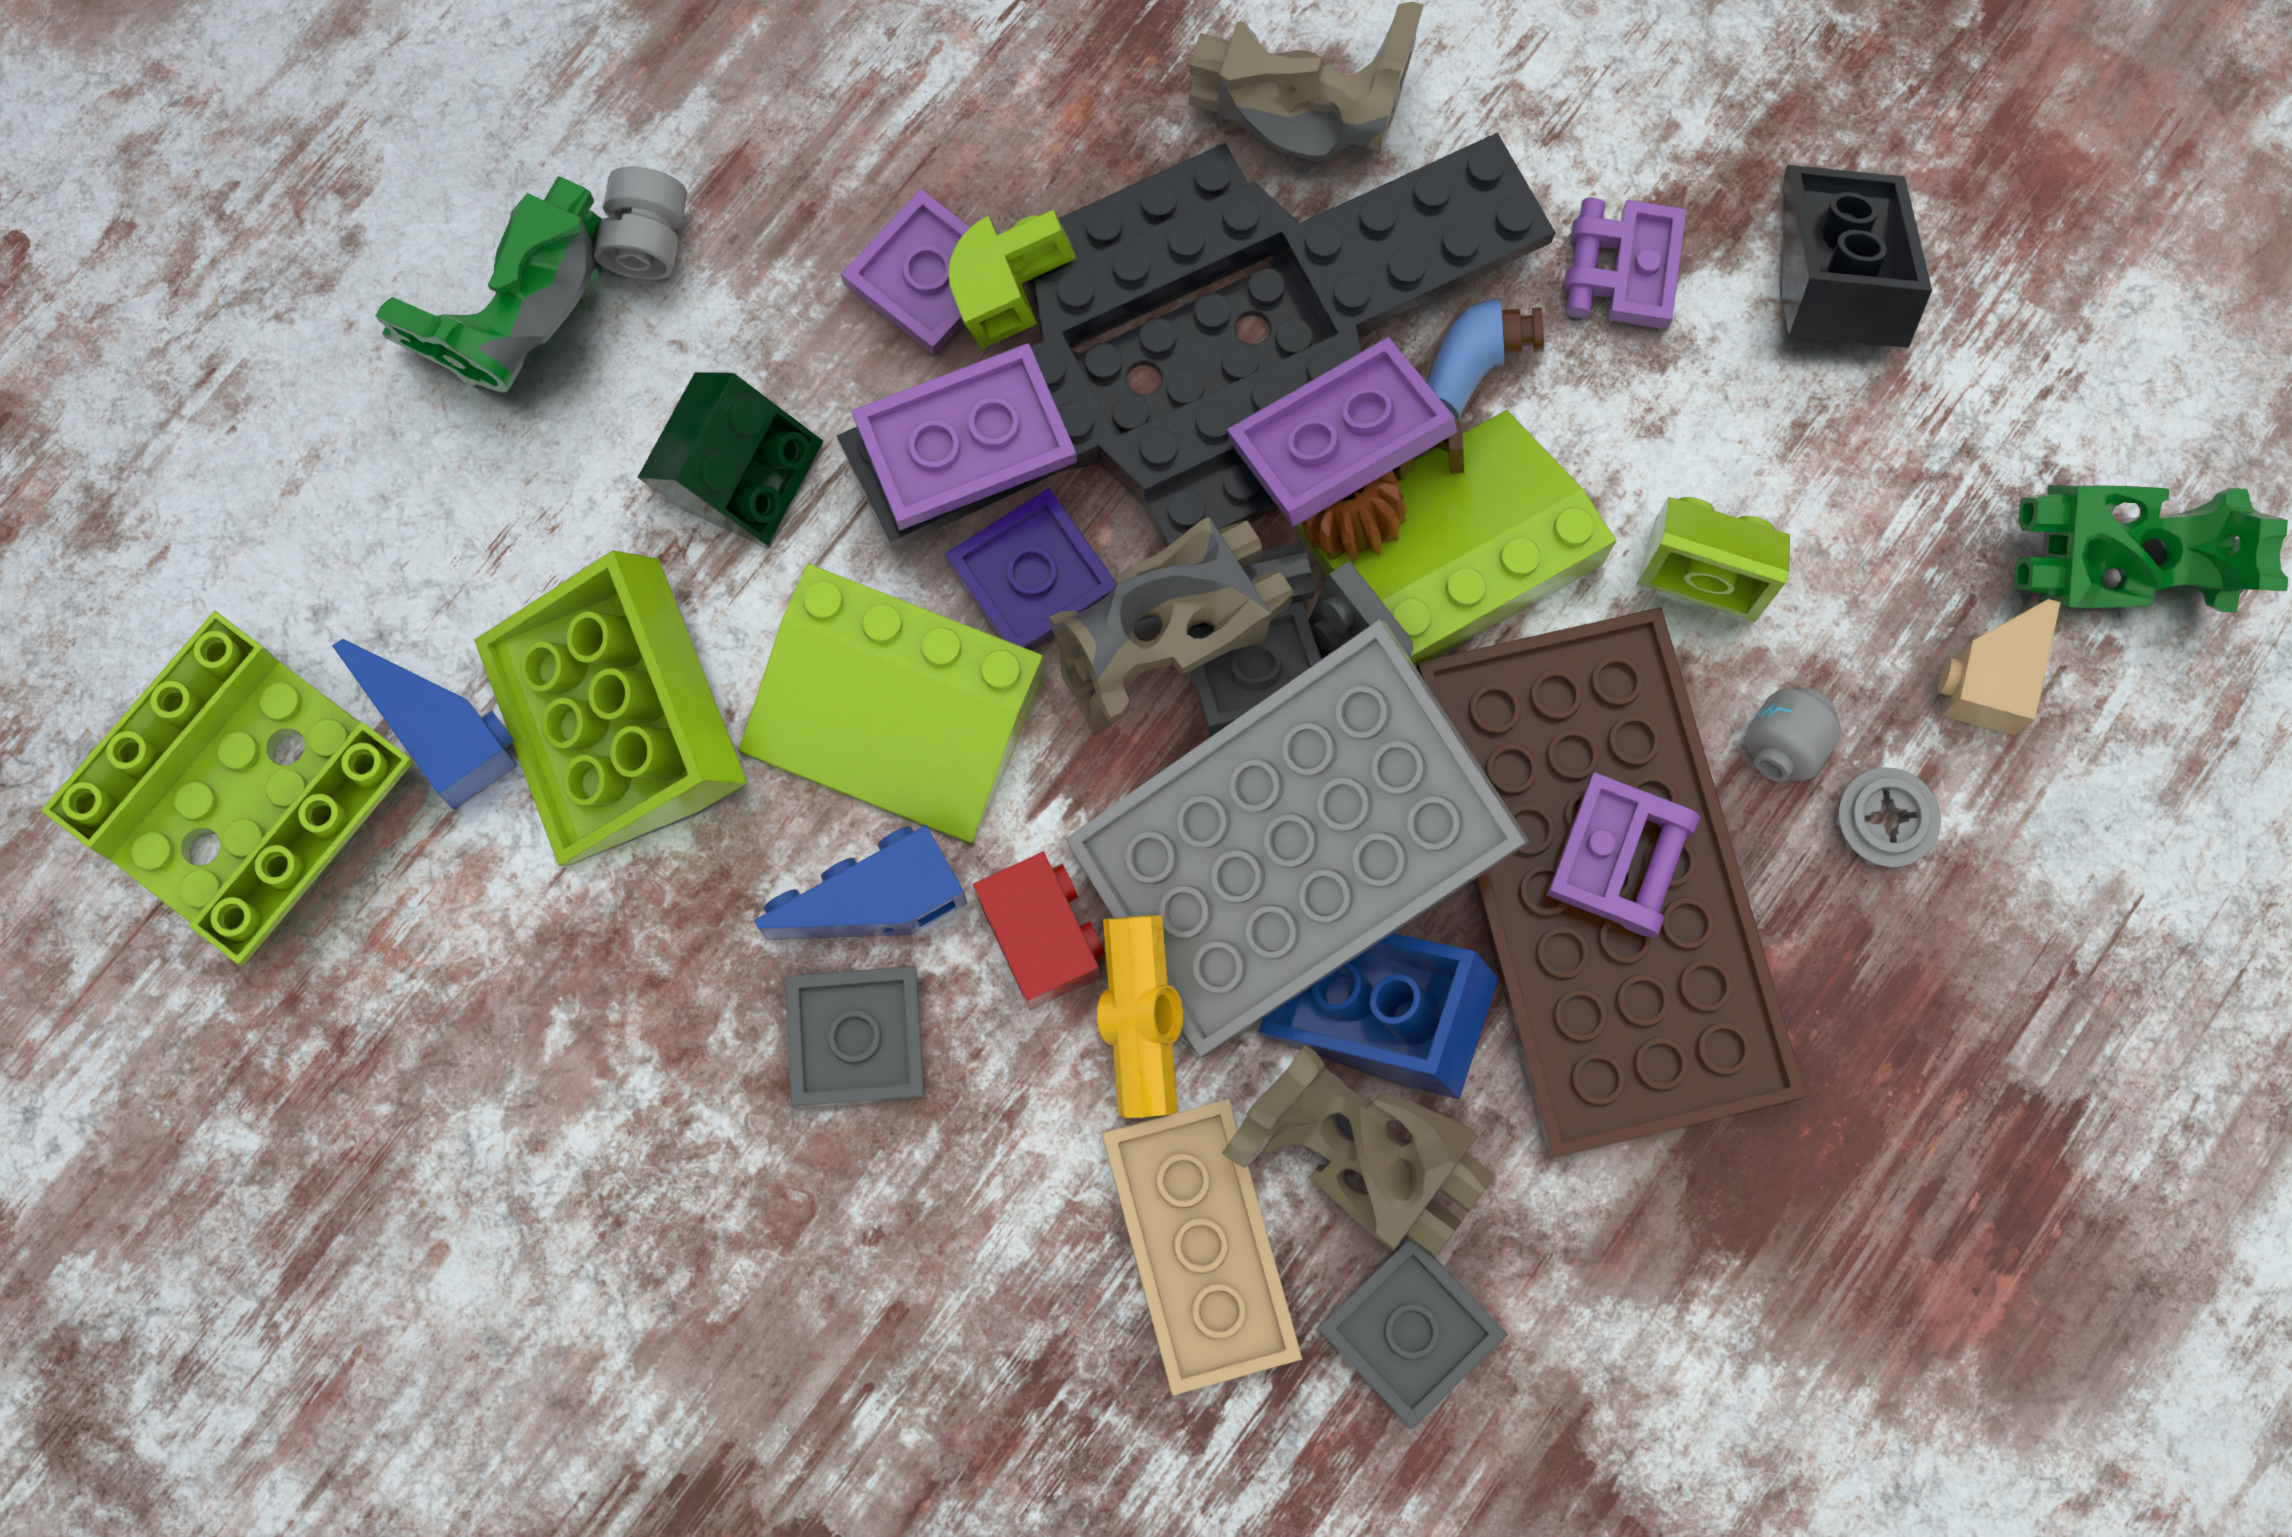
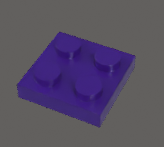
(1029, 570)

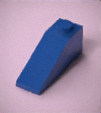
(437, 727)

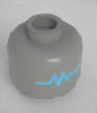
(1793, 732)

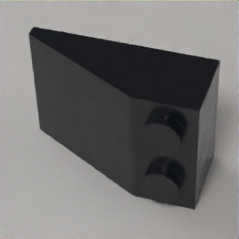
(1851, 258)

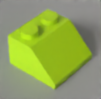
(1715, 558)

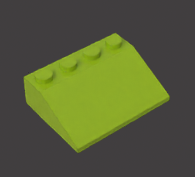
(1480, 538)
(891, 704)
(609, 707)

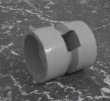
(641, 223)

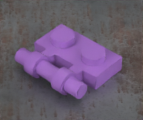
(1645, 263)

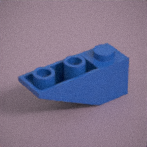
(882, 895)

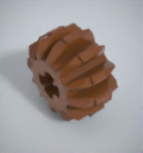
(1359, 520)

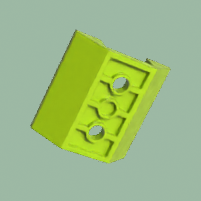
(203, 762)

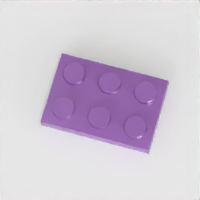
(1342, 431)
(964, 436)

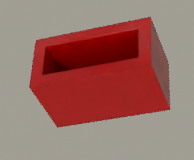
(1038, 929)

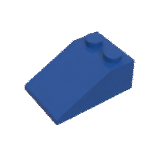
(1395, 1012)

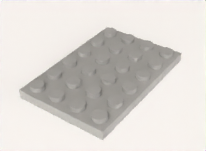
(1299, 836)

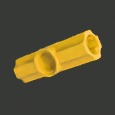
(1140, 1016)

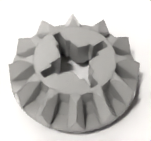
(1904, 796)

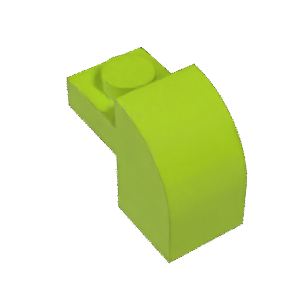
(990, 271)

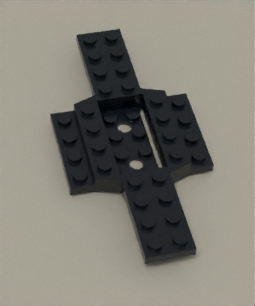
(1320, 296)

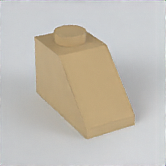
(2001, 673)

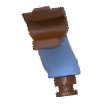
(1468, 354)

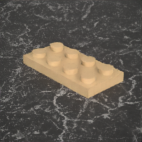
(1200, 1248)

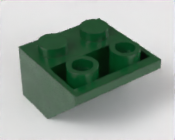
(731, 456)

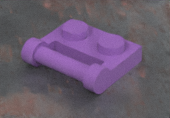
(1603, 848)

